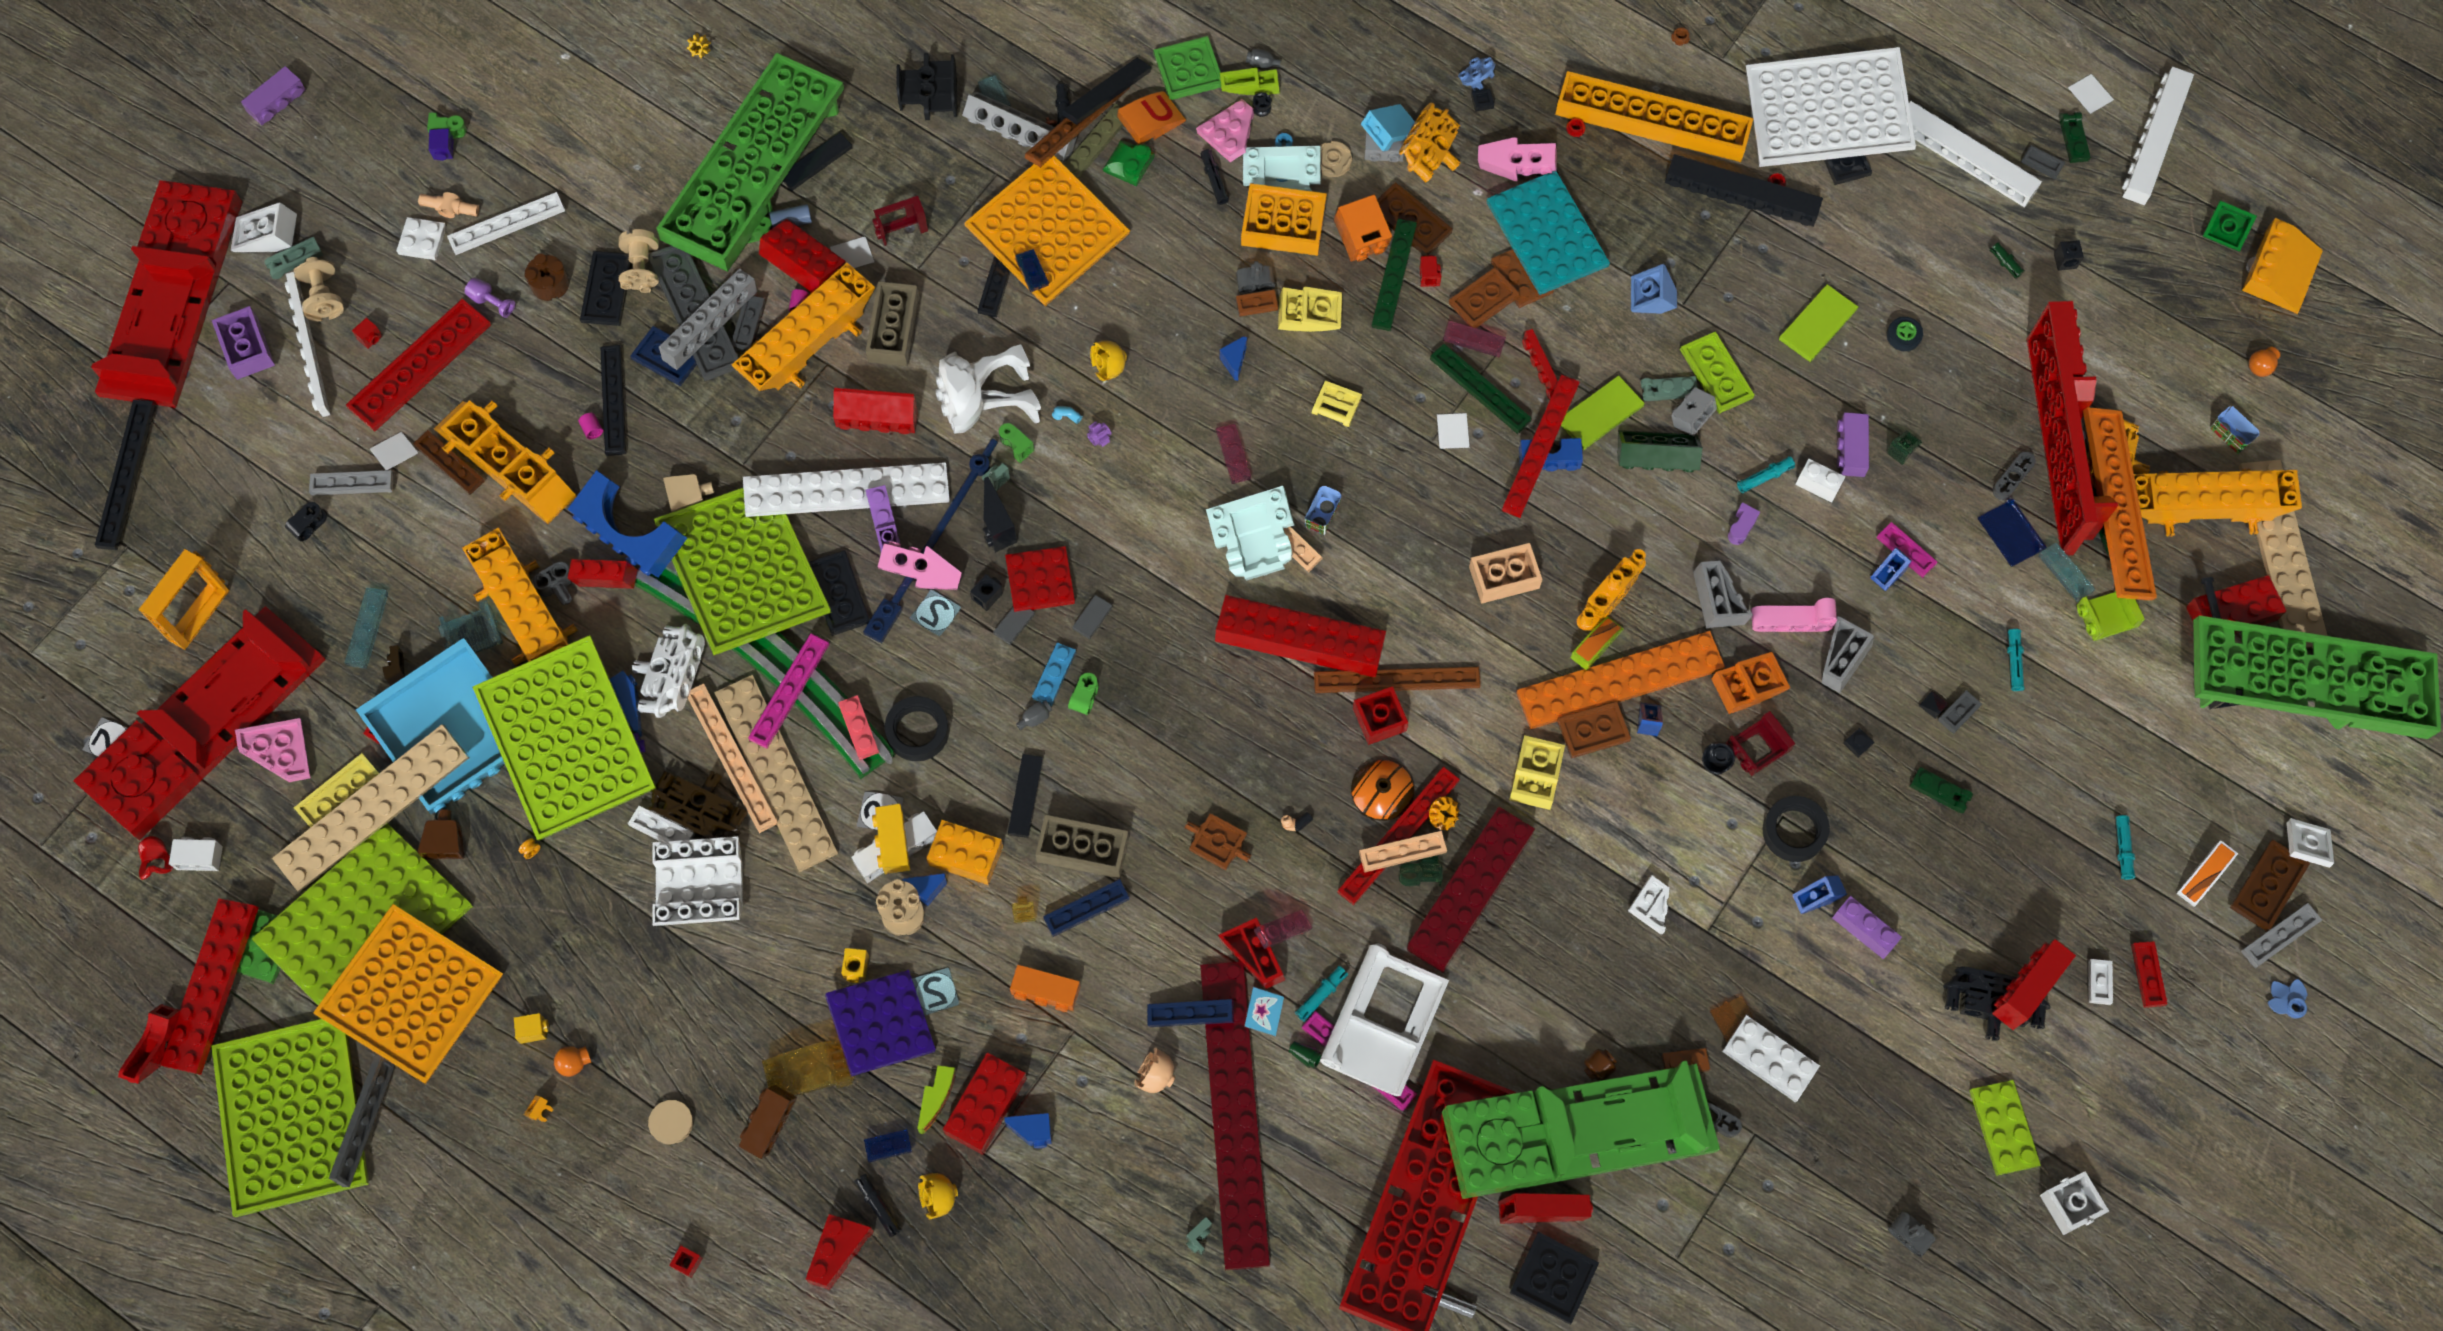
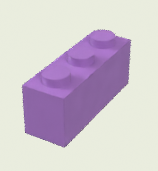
(273, 95)
(1853, 444)
(1867, 927)

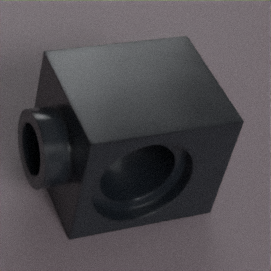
(2068, 255)
(986, 600)

